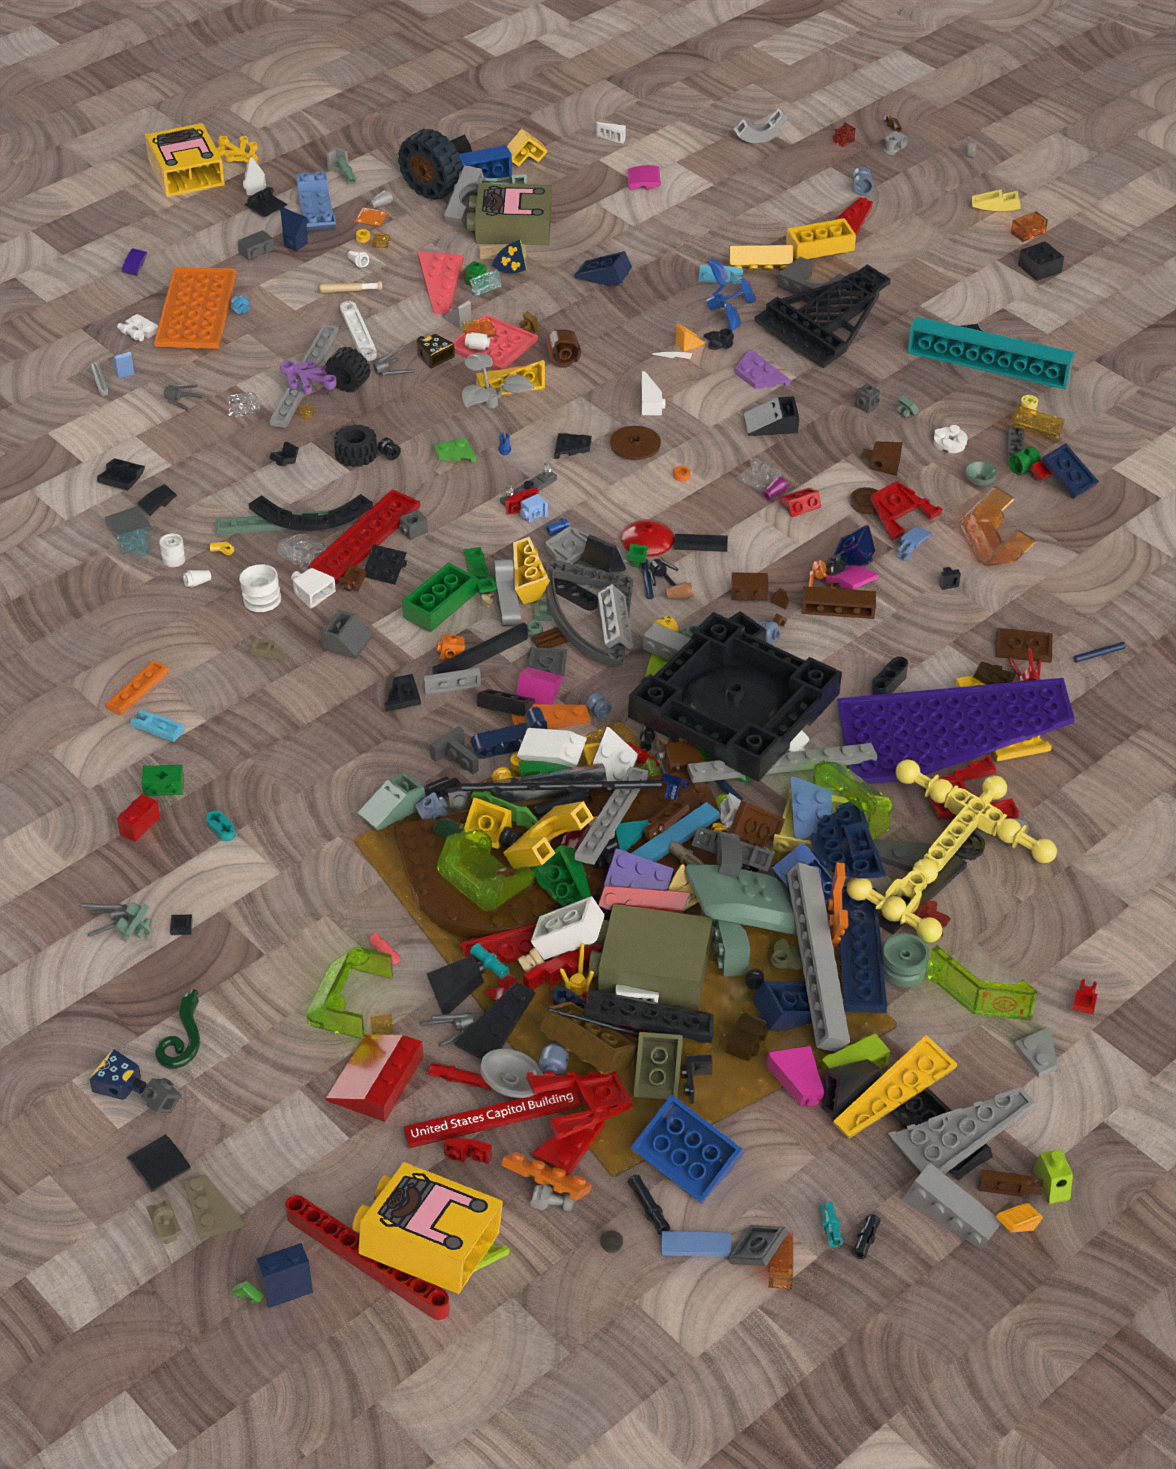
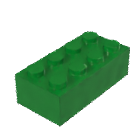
(439, 597)

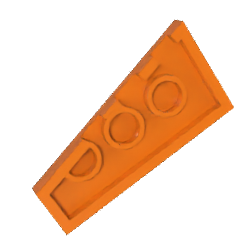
(558, 715)
(562, 1182)

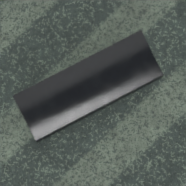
(926, 1106)

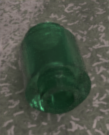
(447, 827)

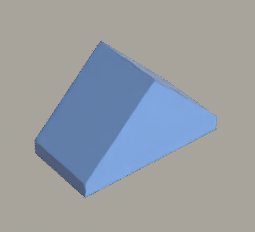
(123, 364)

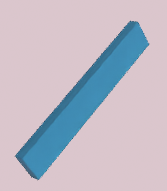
(679, 832)

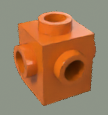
(450, 646)

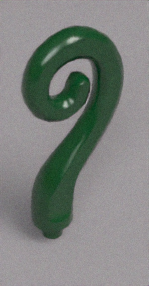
(186, 1011)

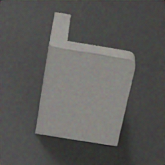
(332, 157)

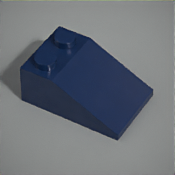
(605, 269)
(783, 1004)

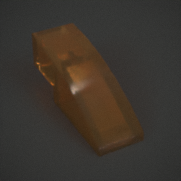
(782, 1265)

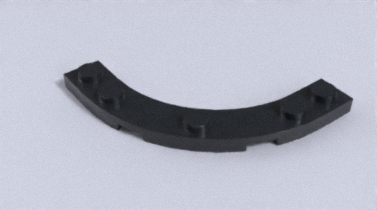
(310, 522)

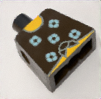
(435, 350)

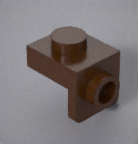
(353, 578)

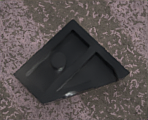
(572, 444)
(403, 693)

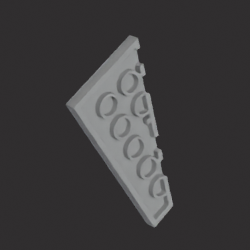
(959, 1133)

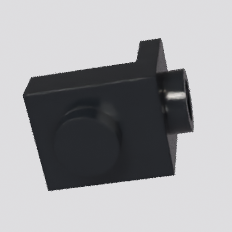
(286, 456)

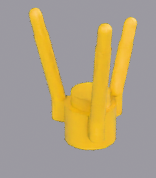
(578, 983)

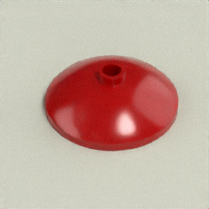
(648, 533)

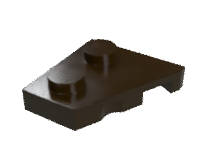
(993, 674)

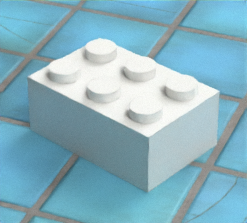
(567, 928)

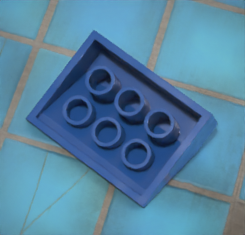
(687, 1149)

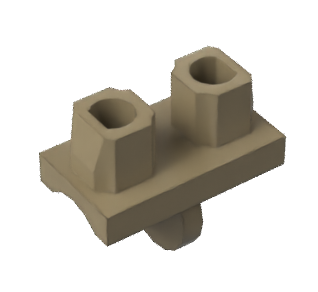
(164, 1221)

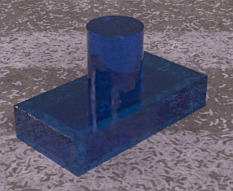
(674, 785)

